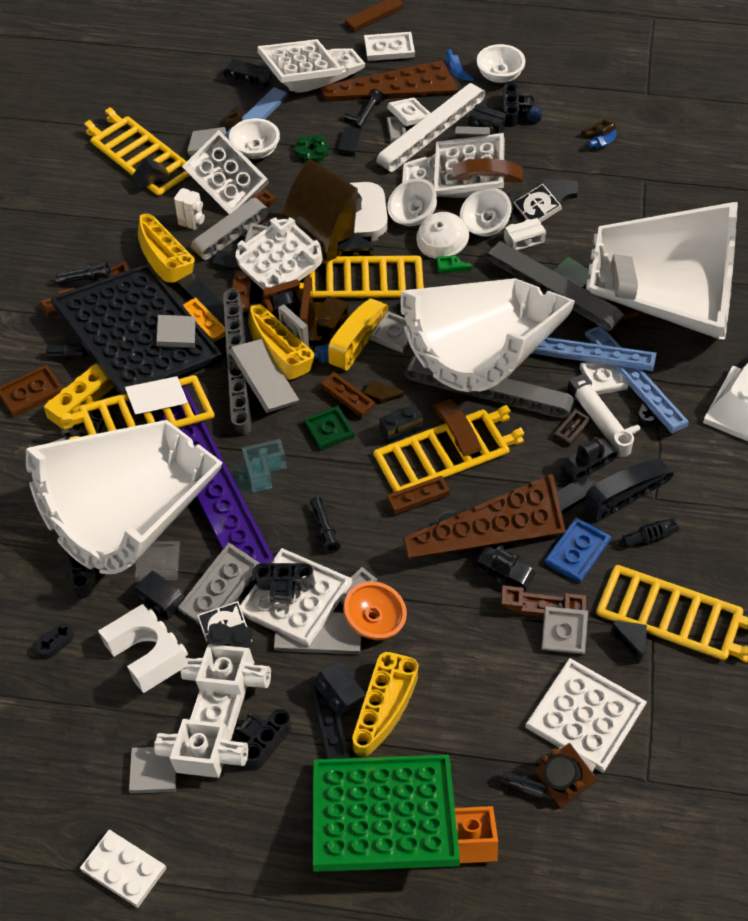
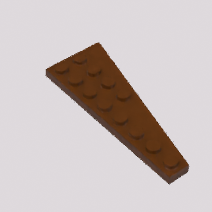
(400, 83)
(513, 517)

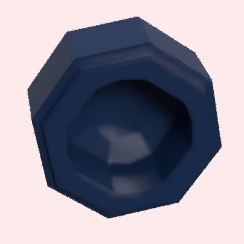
(534, 114)

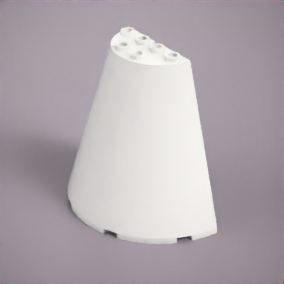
(679, 265)
(479, 330)
(117, 489)

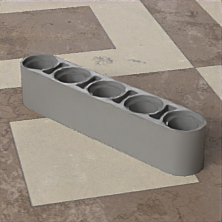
(229, 228)
(624, 277)

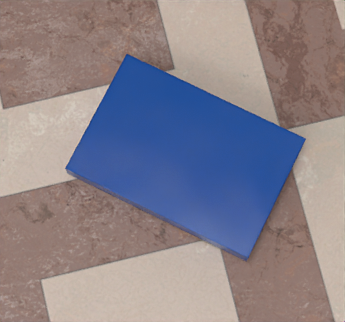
(577, 550)

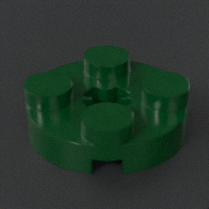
(317, 143)

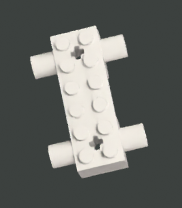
(206, 738)

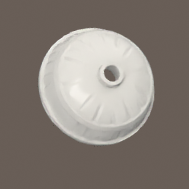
(500, 63)
(255, 137)
(412, 202)
(483, 206)
(442, 235)

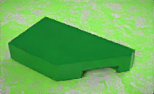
(451, 264)

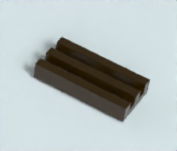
(564, 438)

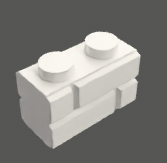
(189, 209)
(524, 234)

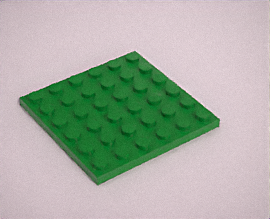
(384, 813)

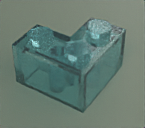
(261, 460)

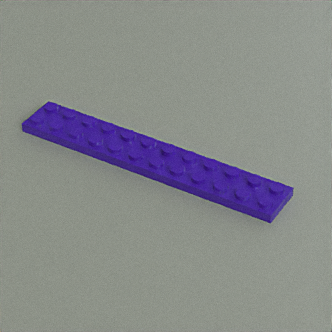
(221, 497)

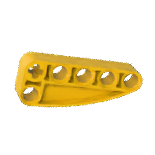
(163, 251)
(355, 333)
(286, 349)
(392, 700)

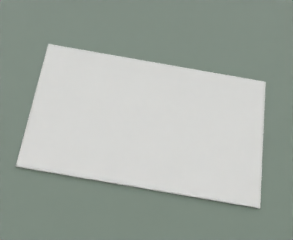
(156, 395)

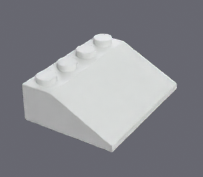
(225, 173)

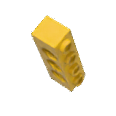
(84, 390)

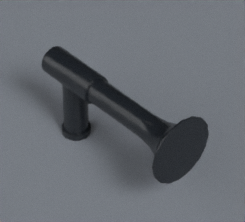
(376, 96)

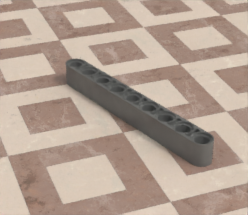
(534, 273)
(237, 382)
(507, 392)

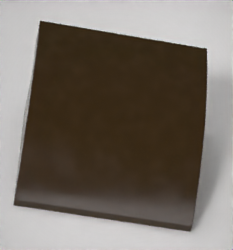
(322, 207)

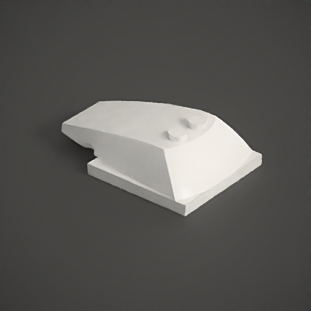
(308, 64)
(439, 167)
(730, 405)

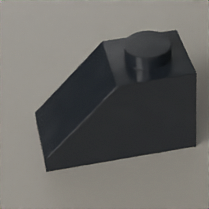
(355, 247)

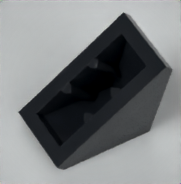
(149, 173)
(631, 637)

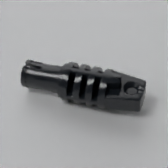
(651, 532)

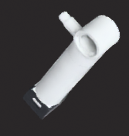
(621, 439)

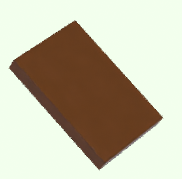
(307, 297)
(30, 390)

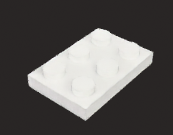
(389, 46)
(123, 868)

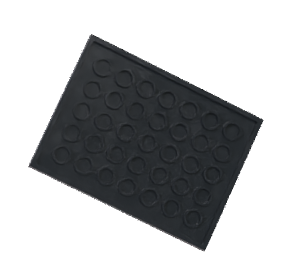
(119, 328)

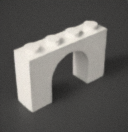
(141, 626)

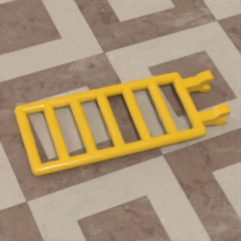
(117, 157)
(366, 293)
(70, 420)
(489, 420)
(728, 646)

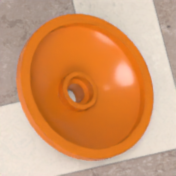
(376, 601)

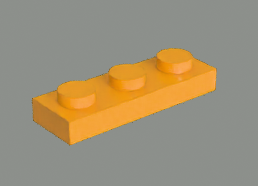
(206, 320)

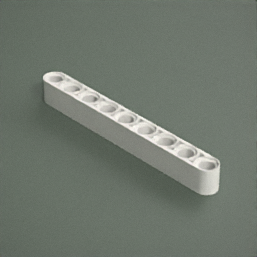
(430, 127)

